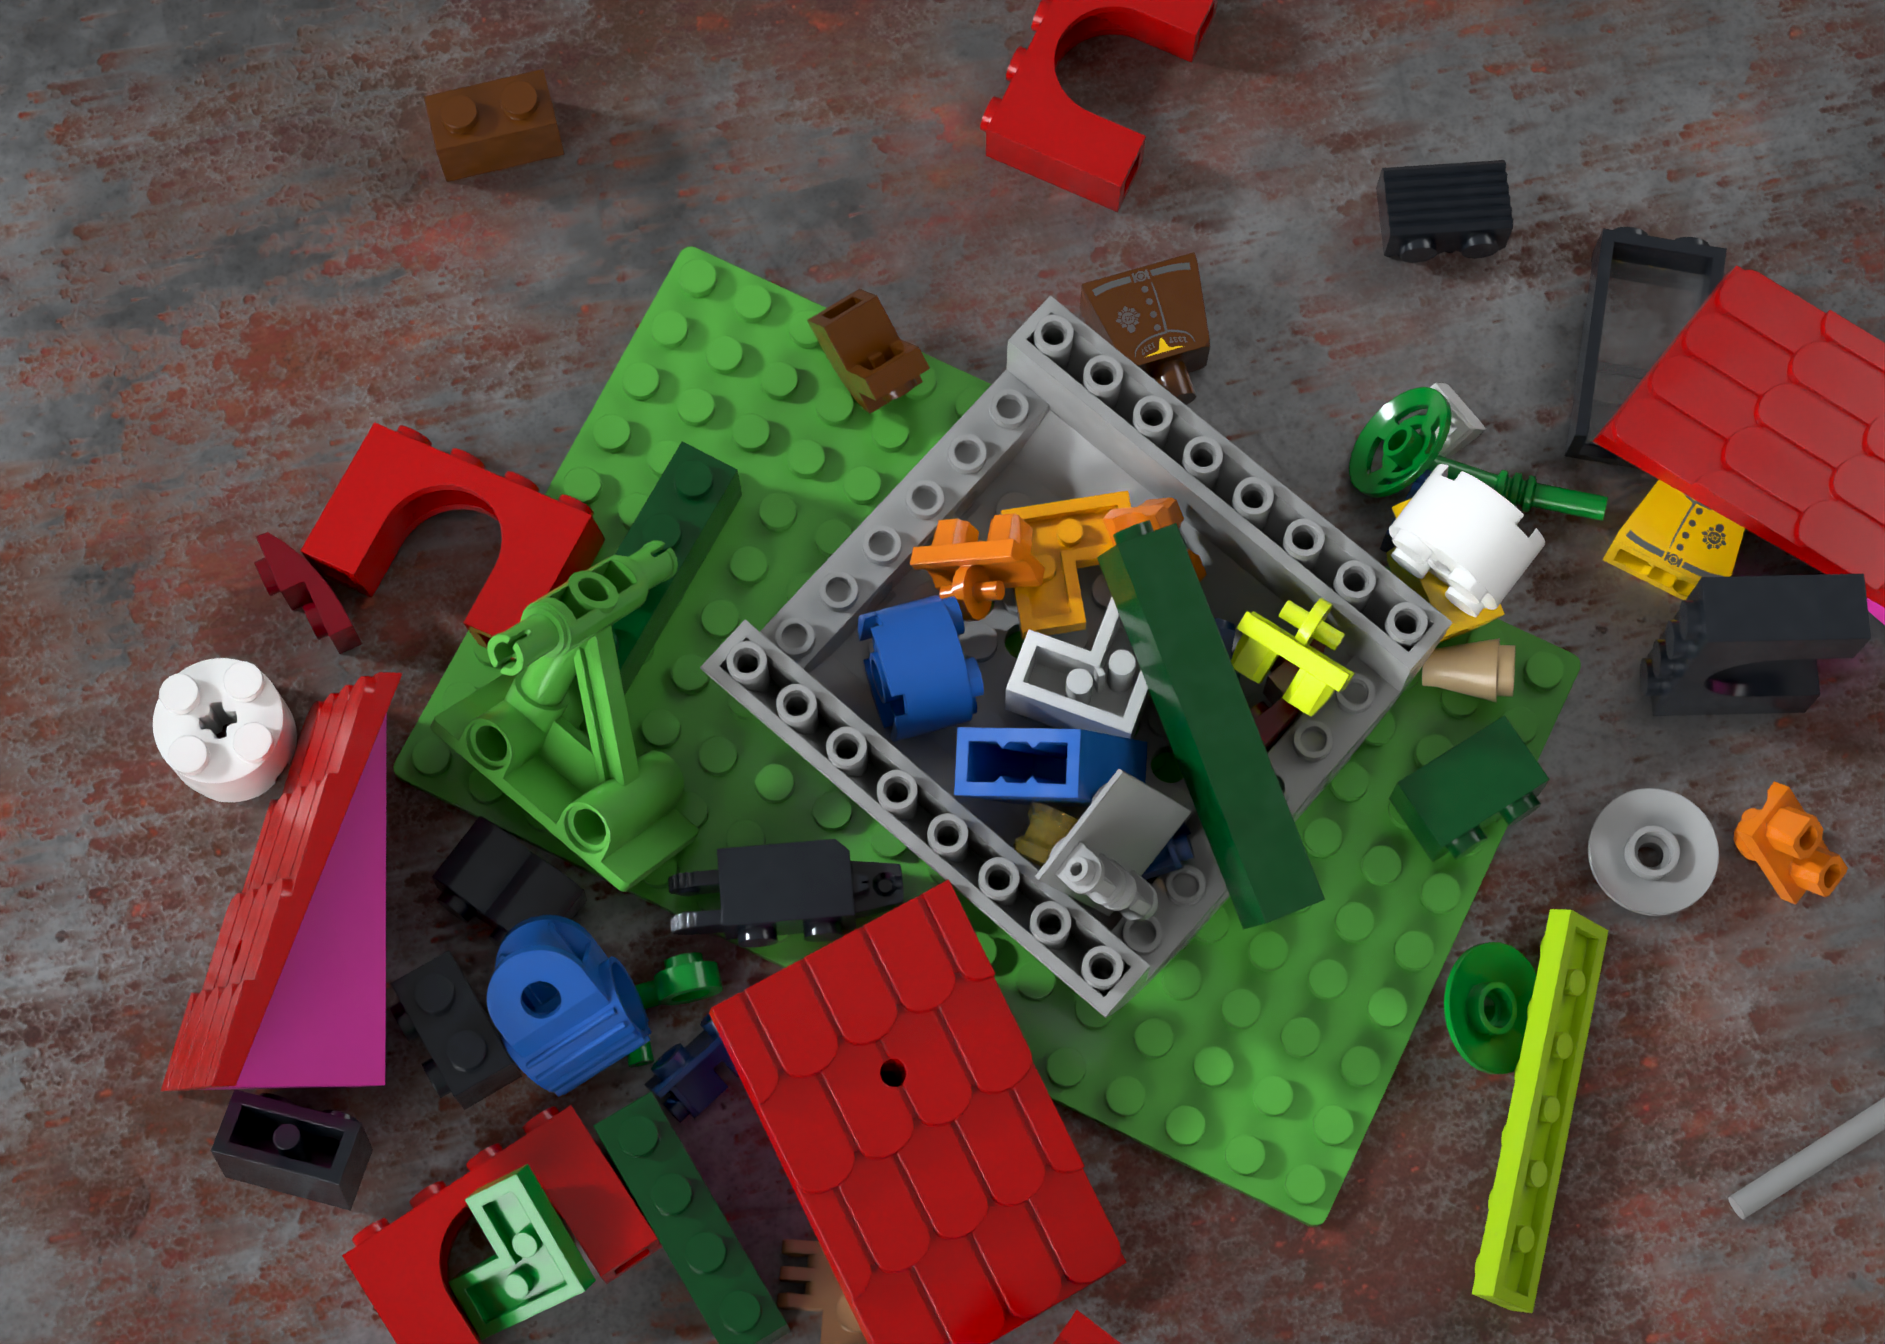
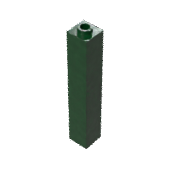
(1209, 724)

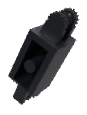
(787, 892)

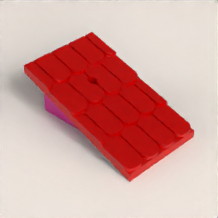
(1770, 425)
(304, 945)
(919, 1130)

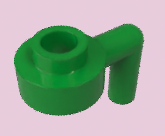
(683, 981)

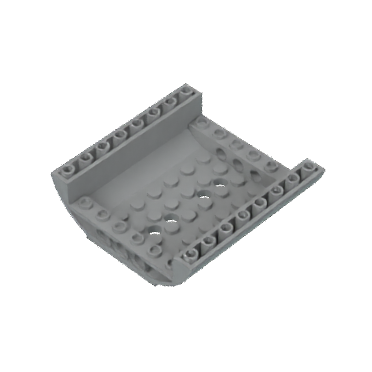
(1056, 428)

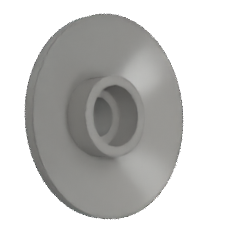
(1670, 827)

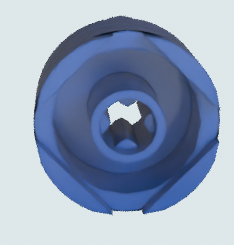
(919, 667)

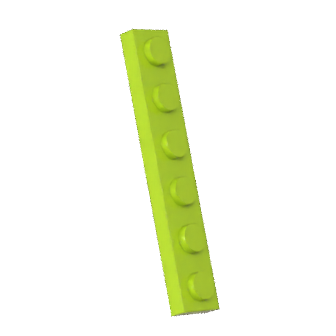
(1540, 1112)

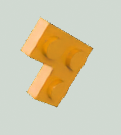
(1063, 539)

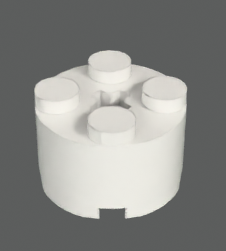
(1464, 539)
(196, 708)

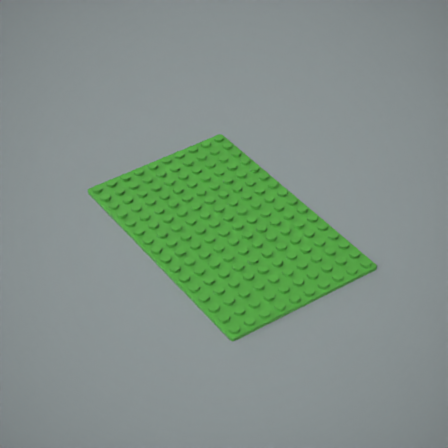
(1252, 1043)

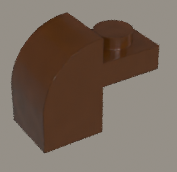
(867, 350)

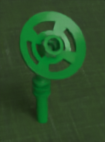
(1417, 452)

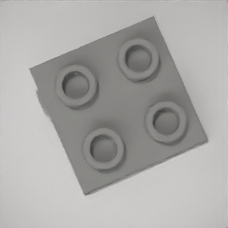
(1113, 847)

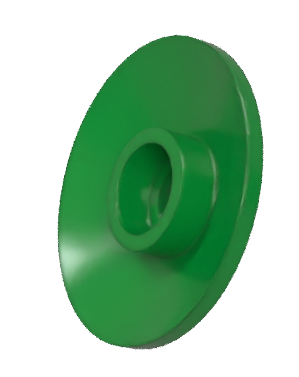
(1489, 1005)

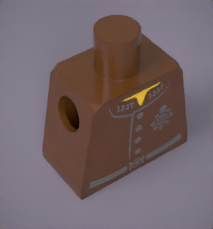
(1154, 320)

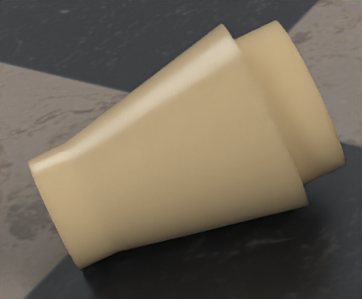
(1473, 669)

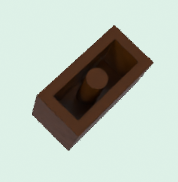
(494, 125)

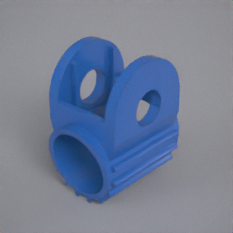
(563, 1003)

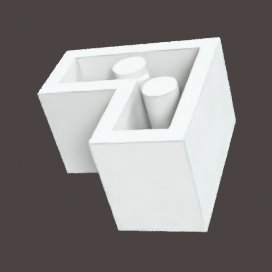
(1078, 686)

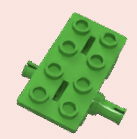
(528, 734)

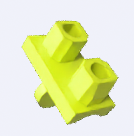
(1265, 641)

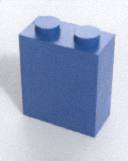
(1042, 764)

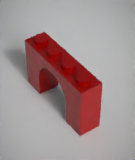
(1052, 136)
(404, 481)
(407, 1261)

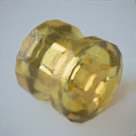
(1045, 830)

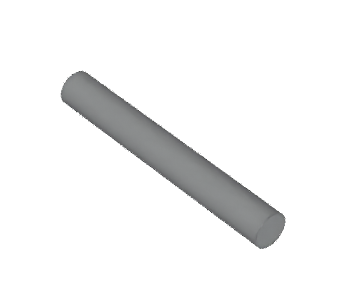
(1809, 1161)

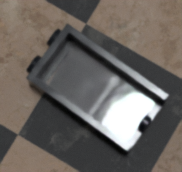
(1635, 307)

